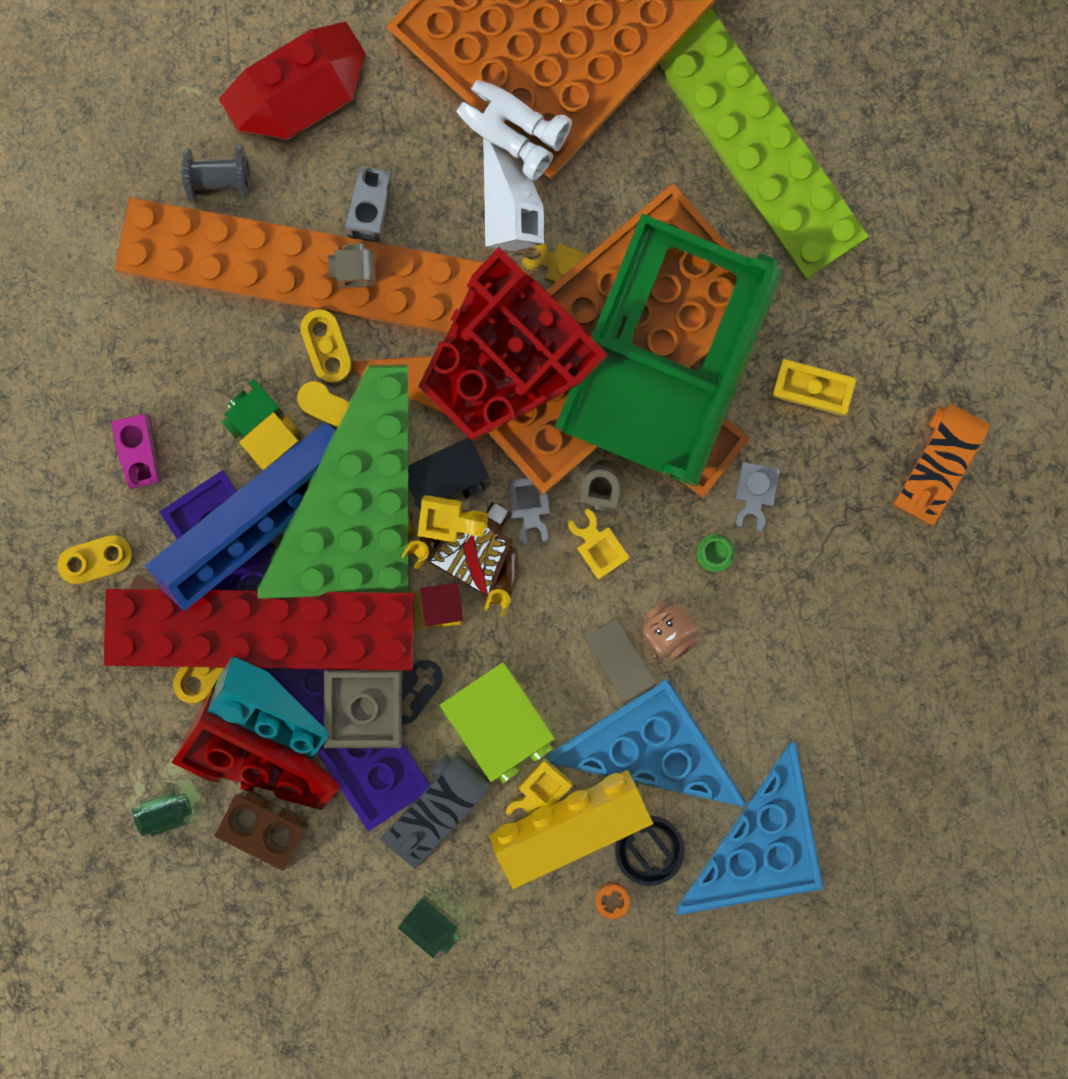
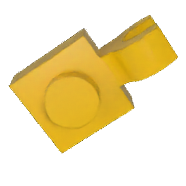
(443, 519)

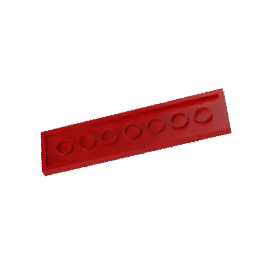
(282, 633)

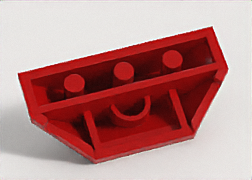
(296, 83)

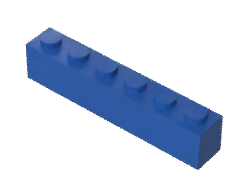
(239, 524)

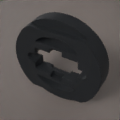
(653, 876)

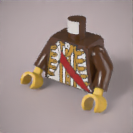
(481, 563)

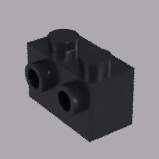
(448, 473)

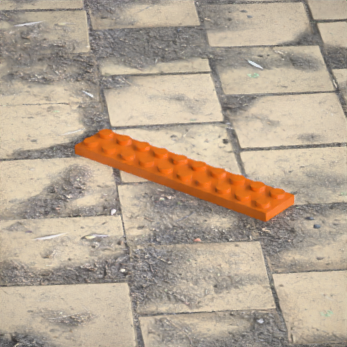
(288, 265)

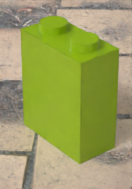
(498, 723)

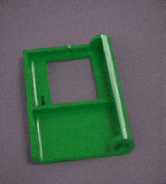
(646, 403)

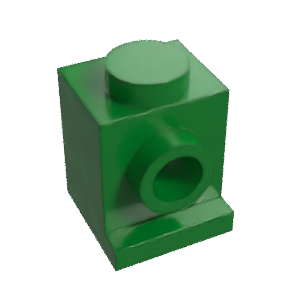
(249, 410)

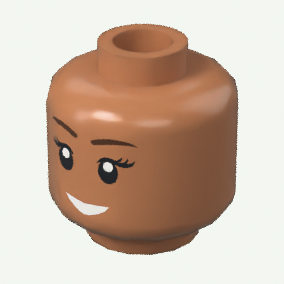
(670, 630)

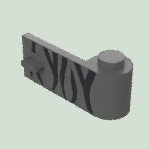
(437, 810)

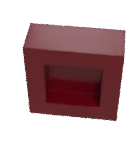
(441, 604)

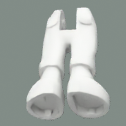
(505, 107)

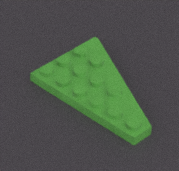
(356, 504)

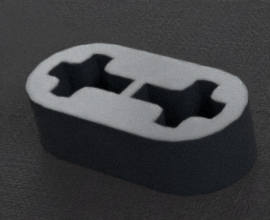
(425, 694)

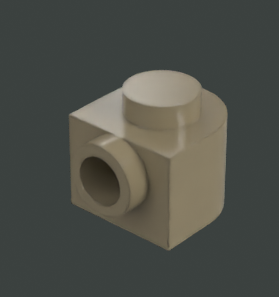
(352, 266)
(603, 485)

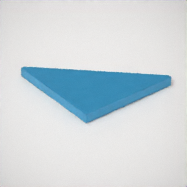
(657, 746)
(767, 848)

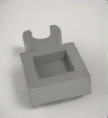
(757, 489)
(528, 504)

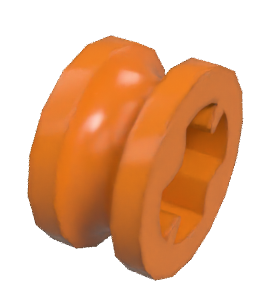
(618, 911)

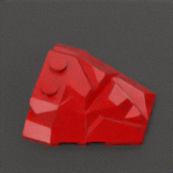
(506, 350)

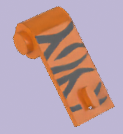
(942, 463)

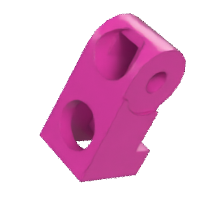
(137, 450)

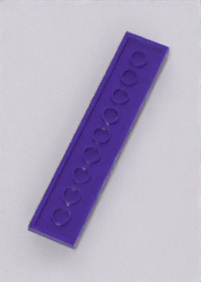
(372, 779)

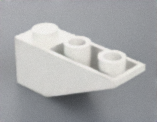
(511, 202)

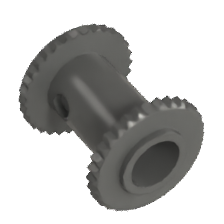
(215, 173)

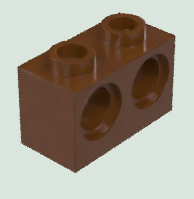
(258, 840)

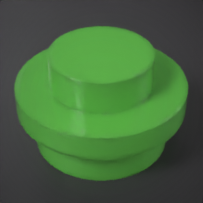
(715, 553)

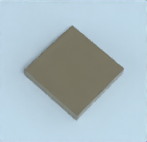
(363, 709)

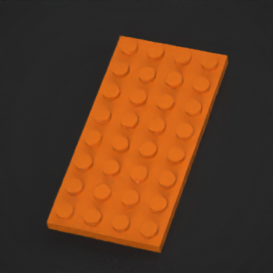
(674, 324)

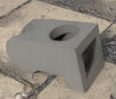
(369, 205)

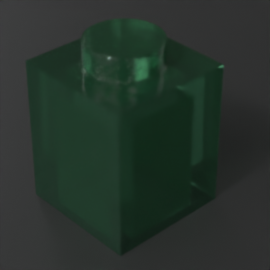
(430, 927)

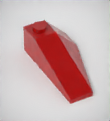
(231, 752)

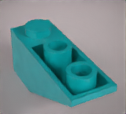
(264, 706)

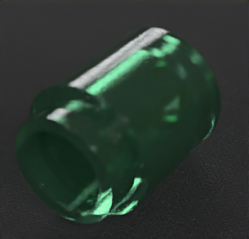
(162, 813)

